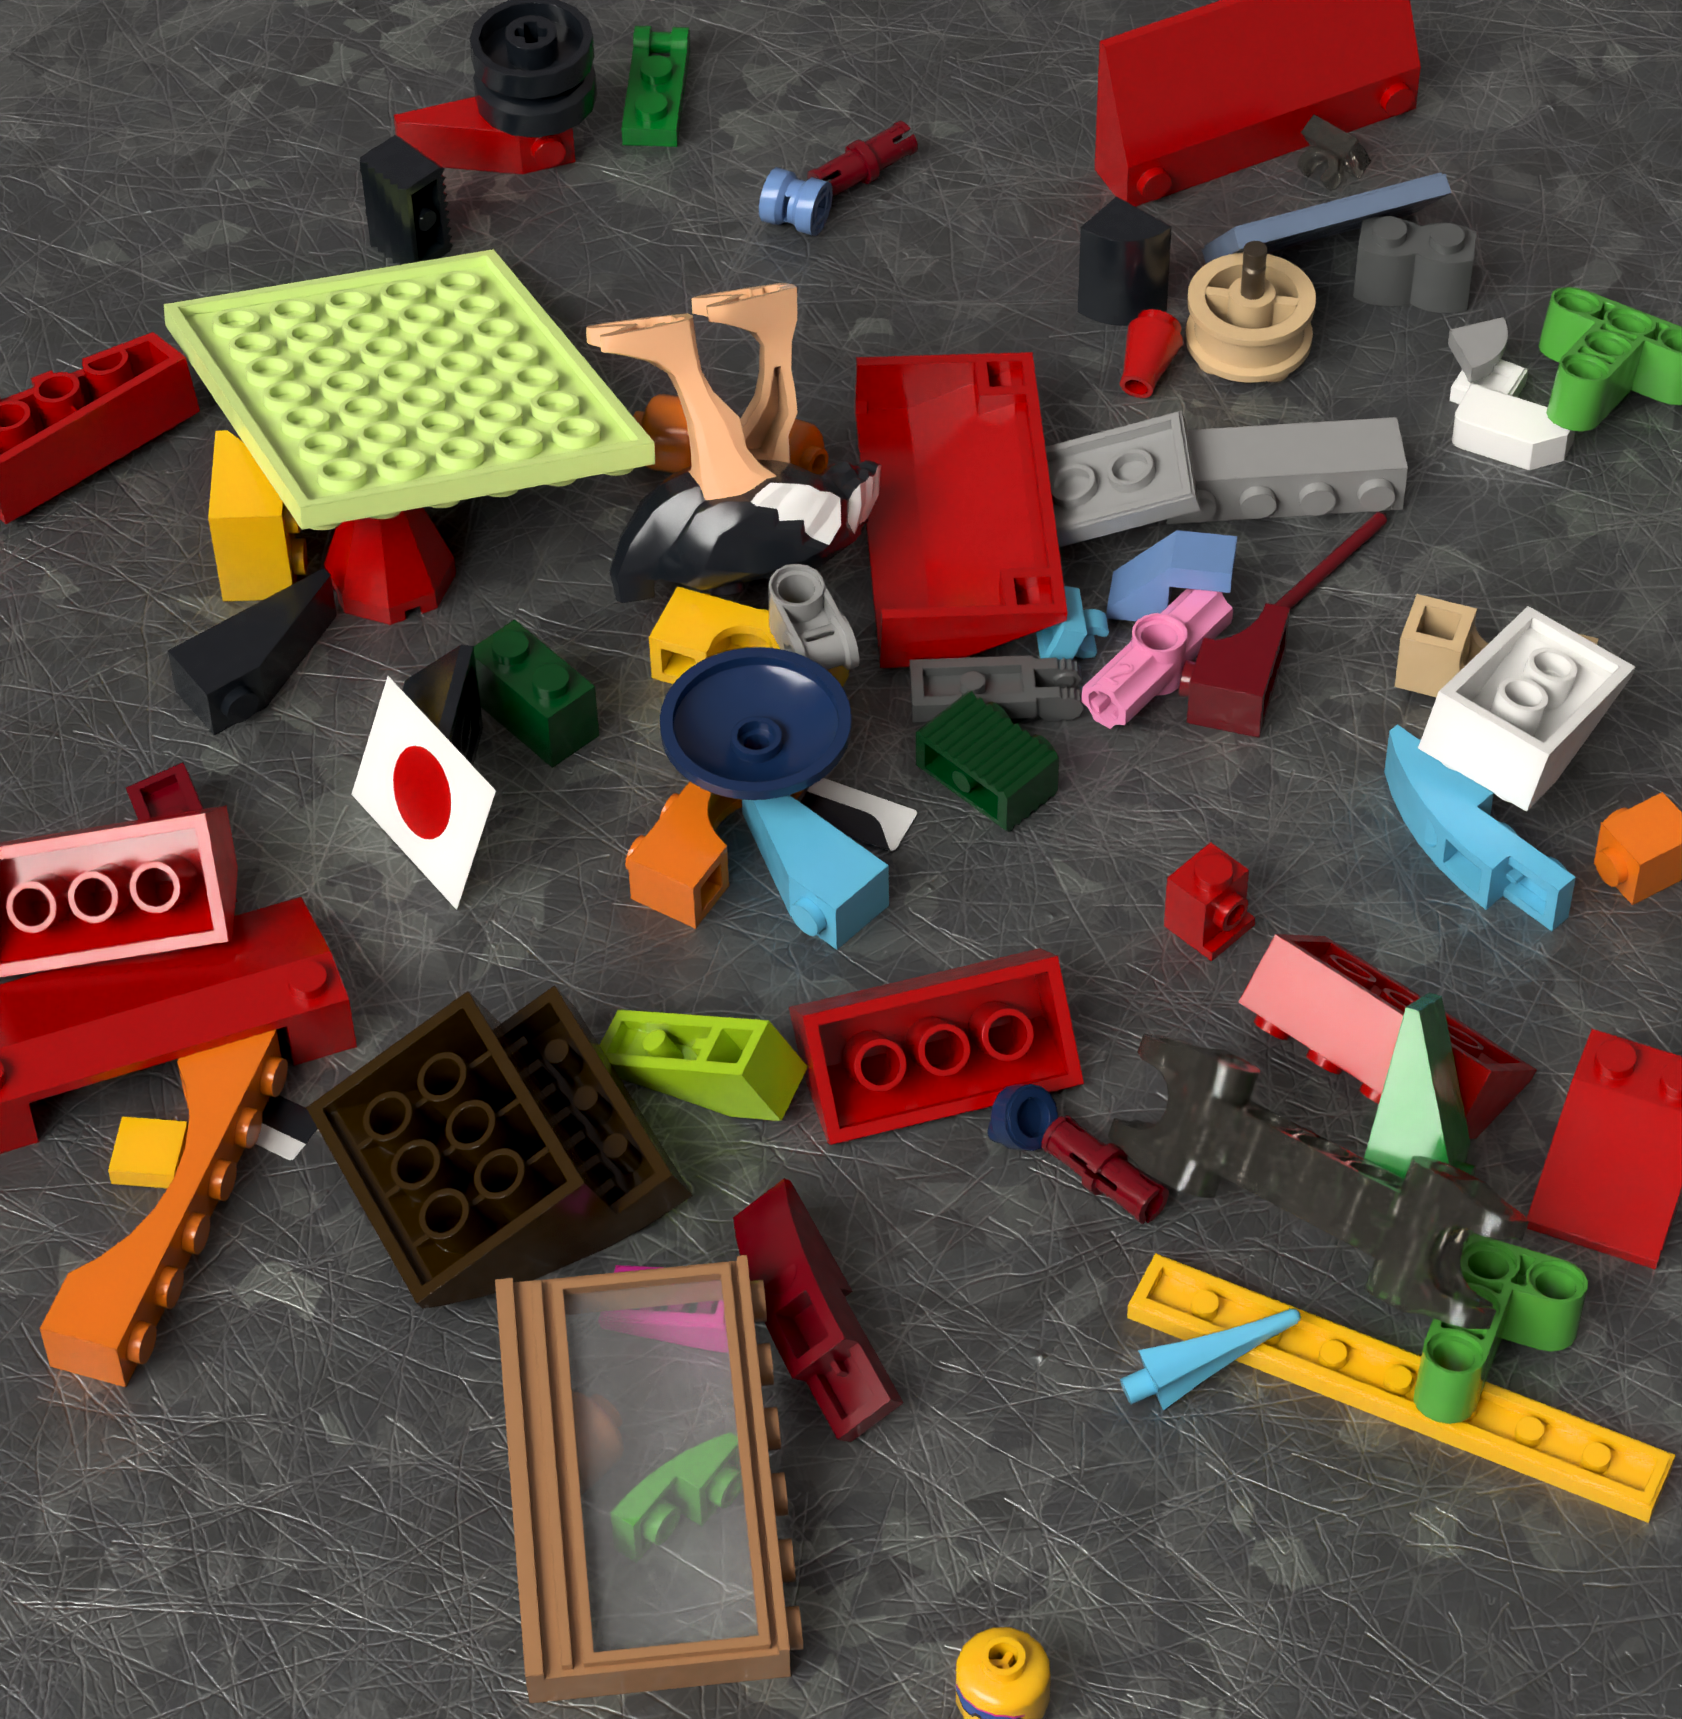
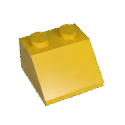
(250, 527)

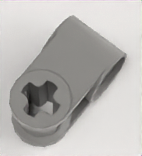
(808, 619)

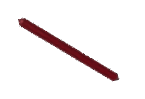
(1333, 561)

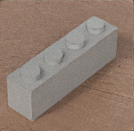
(1297, 470)

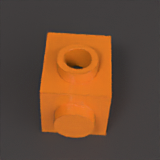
(1641, 848)

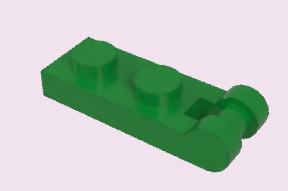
(656, 87)

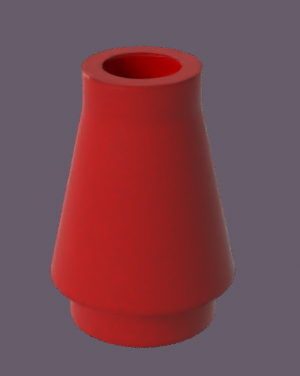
(1150, 348)

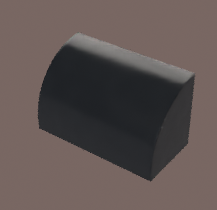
(1123, 264)

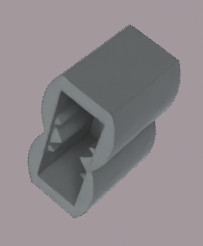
(1414, 264)

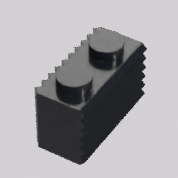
(405, 202)

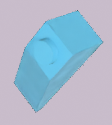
(820, 872)

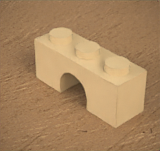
(1438, 644)

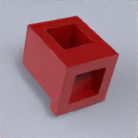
(1208, 901)

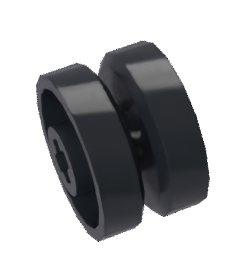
(533, 67)

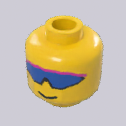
(1002, 1676)

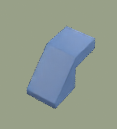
(1177, 561)

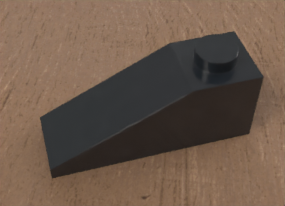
(250, 656)

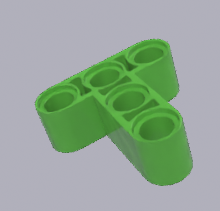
(1605, 355)
(1535, 1306)

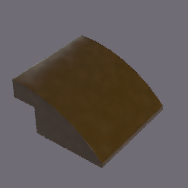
(495, 1148)

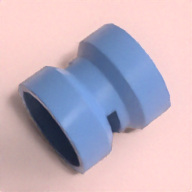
(795, 201)

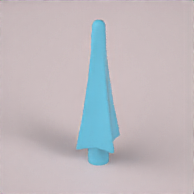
(1181, 1366)

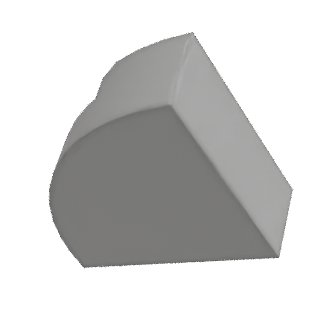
(1479, 347)

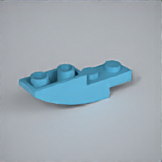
(1469, 846)

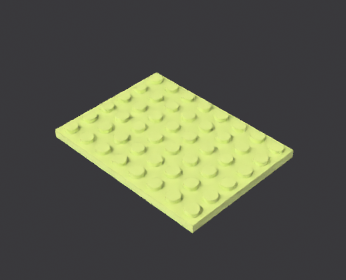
(405, 389)

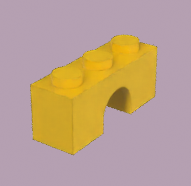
(706, 625)

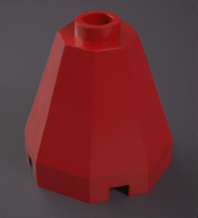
(389, 566)

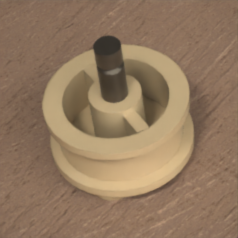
(1250, 316)

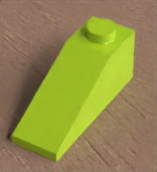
(707, 1060)

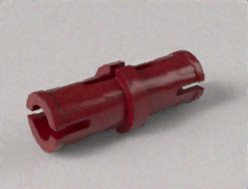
(866, 159)
(1105, 1169)

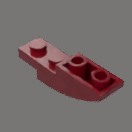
(810, 1312)

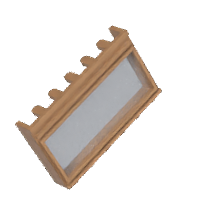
(645, 1482)

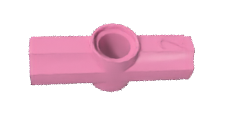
(1155, 656)

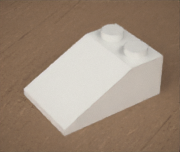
(1523, 707)

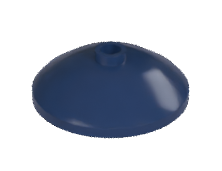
(755, 723)

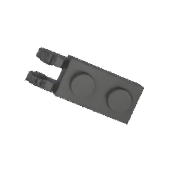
(1015, 683)

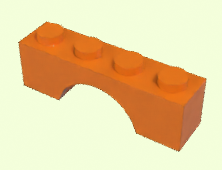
(682, 860)

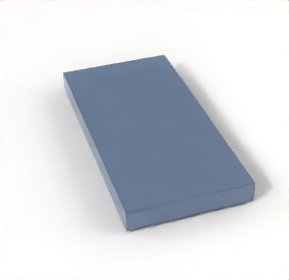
(1331, 217)

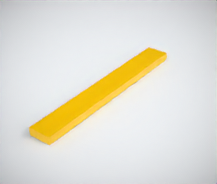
(1382, 1382)

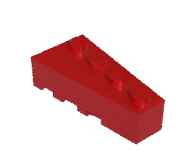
(89, 419)

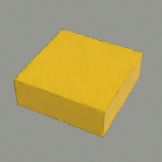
(147, 1152)

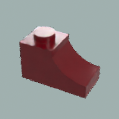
(1237, 675)

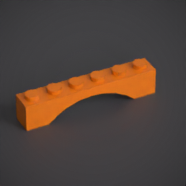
(112, 1305)

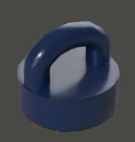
(1021, 1116)

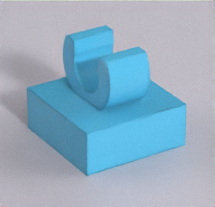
(1076, 634)

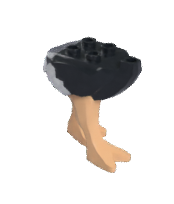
(741, 500)

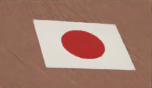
(423, 792)

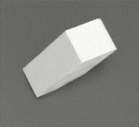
(1509, 429)

